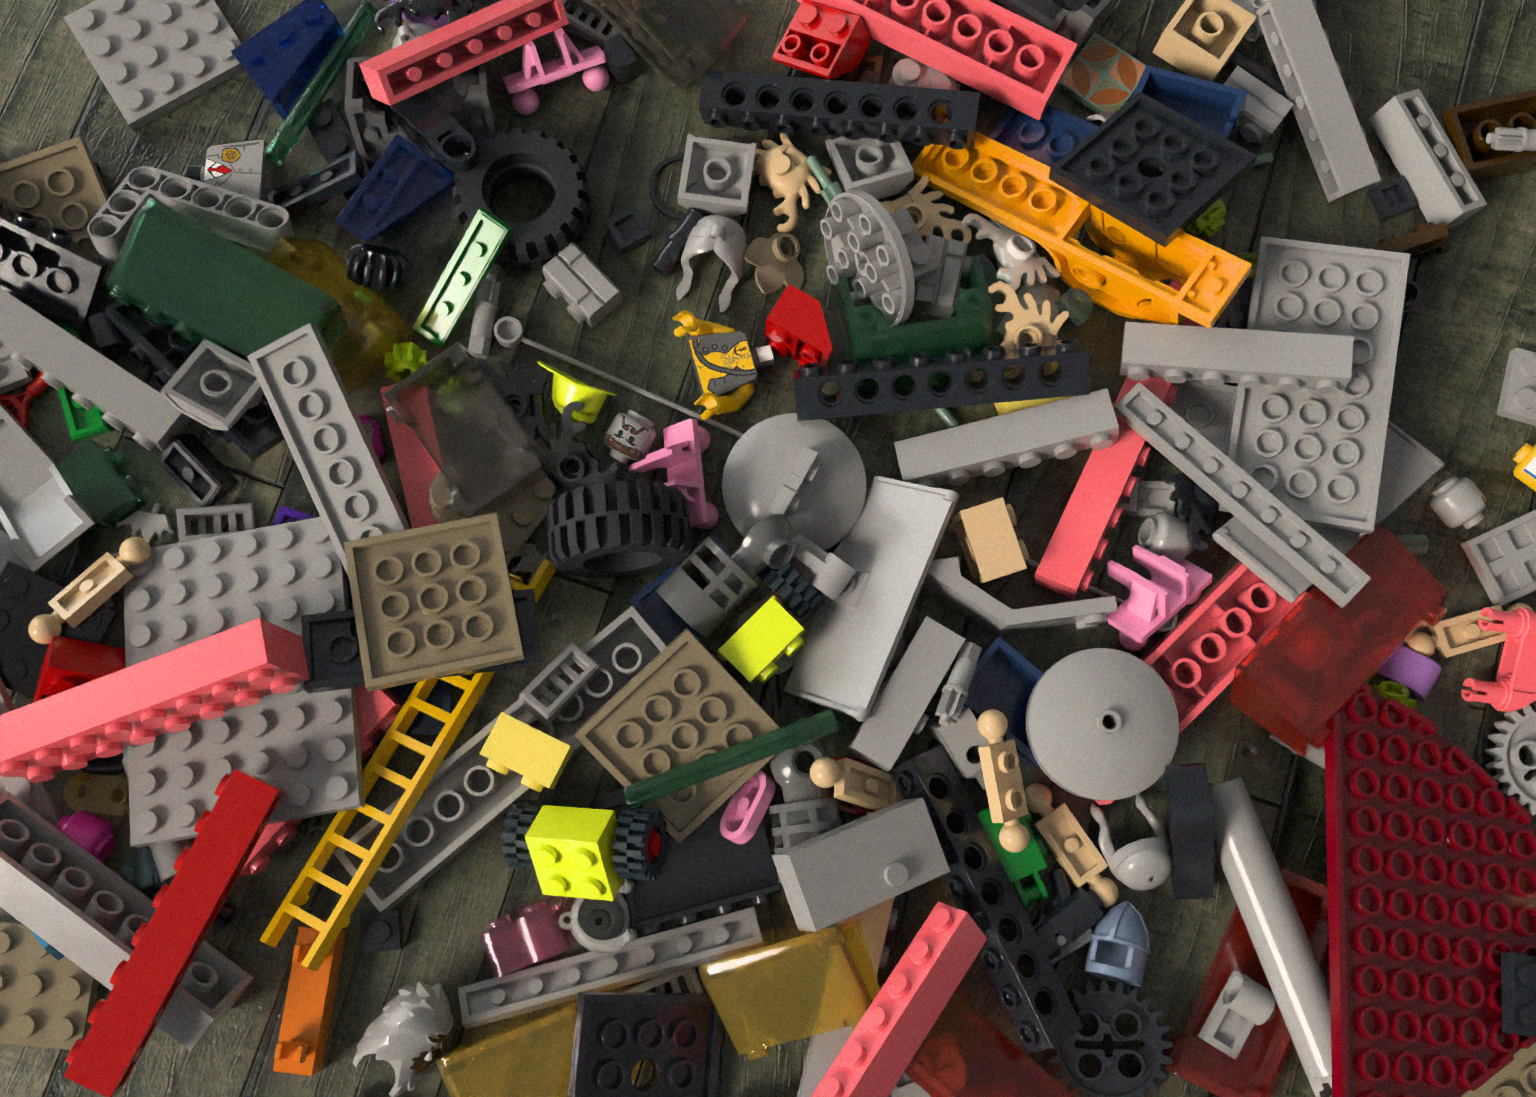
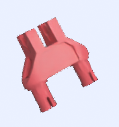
(1517, 667)

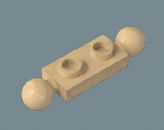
(90, 590)
(1457, 635)
(1003, 781)
(856, 782)
(1070, 844)

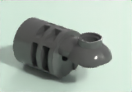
(714, 584)
(806, 806)

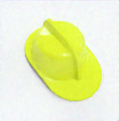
(569, 389)

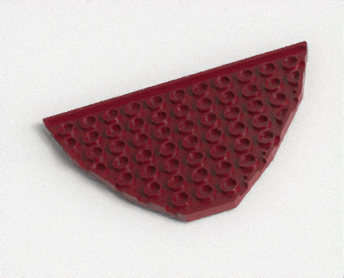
(1422, 900)

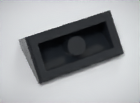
(196, 470)

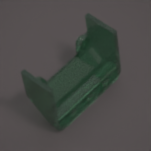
(869, 337)

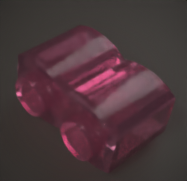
(524, 940)

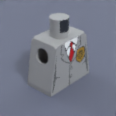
(237, 168)
(956, 742)

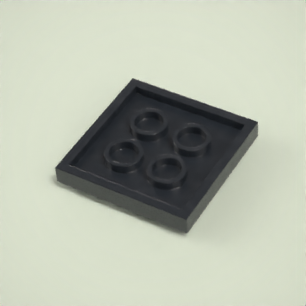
(21, 599)

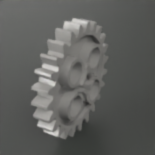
(1516, 733)

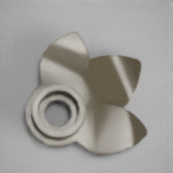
(774, 265)

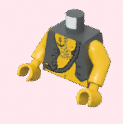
(722, 363)

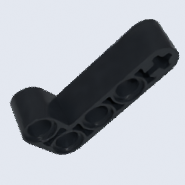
(1190, 830)

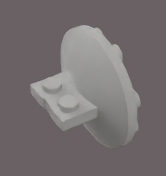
(876, 253)
(799, 472)

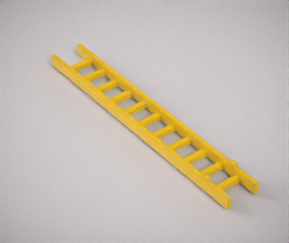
(392, 823)

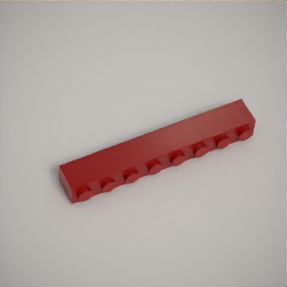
(174, 933)

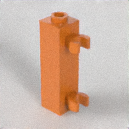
(308, 1007)

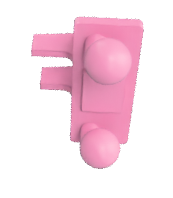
(534, 73)
(683, 462)
(1153, 600)

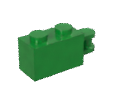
(1019, 864)

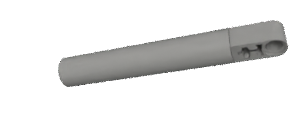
(1275, 929)

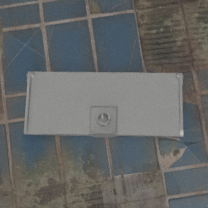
(1404, 470)
(860, 630)

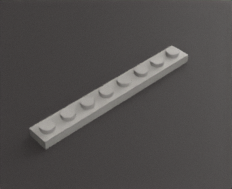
(1241, 495)
(600, 972)

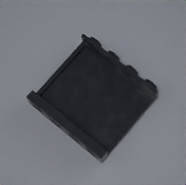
(700, 873)

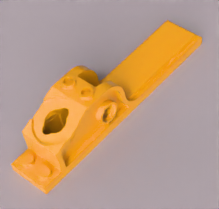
(1023, 197)

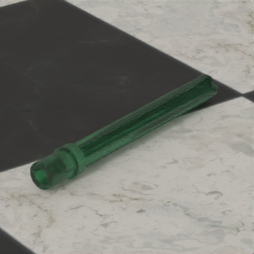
(288, 133)
(732, 758)

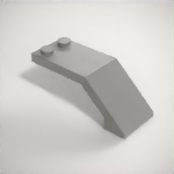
(35, 499)
(948, 585)

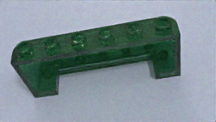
(214, 286)

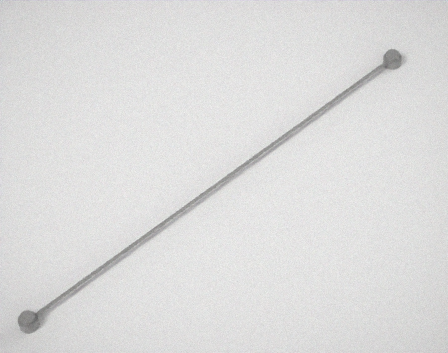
(510, 334)

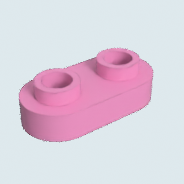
(747, 808)

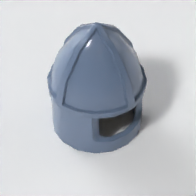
(1119, 946)

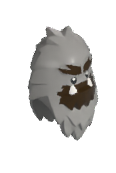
(408, 1034)

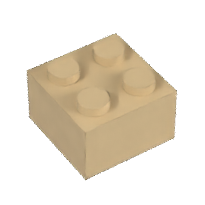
(1203, 36)
(990, 541)

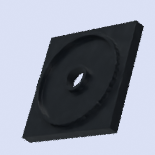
(1143, 135)
(669, 1029)

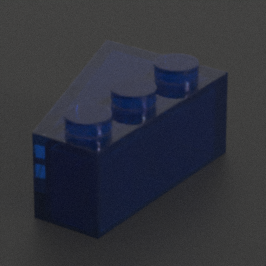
(289, 52)
(393, 191)

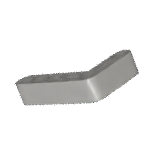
(217, 209)

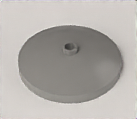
(1069, 733)

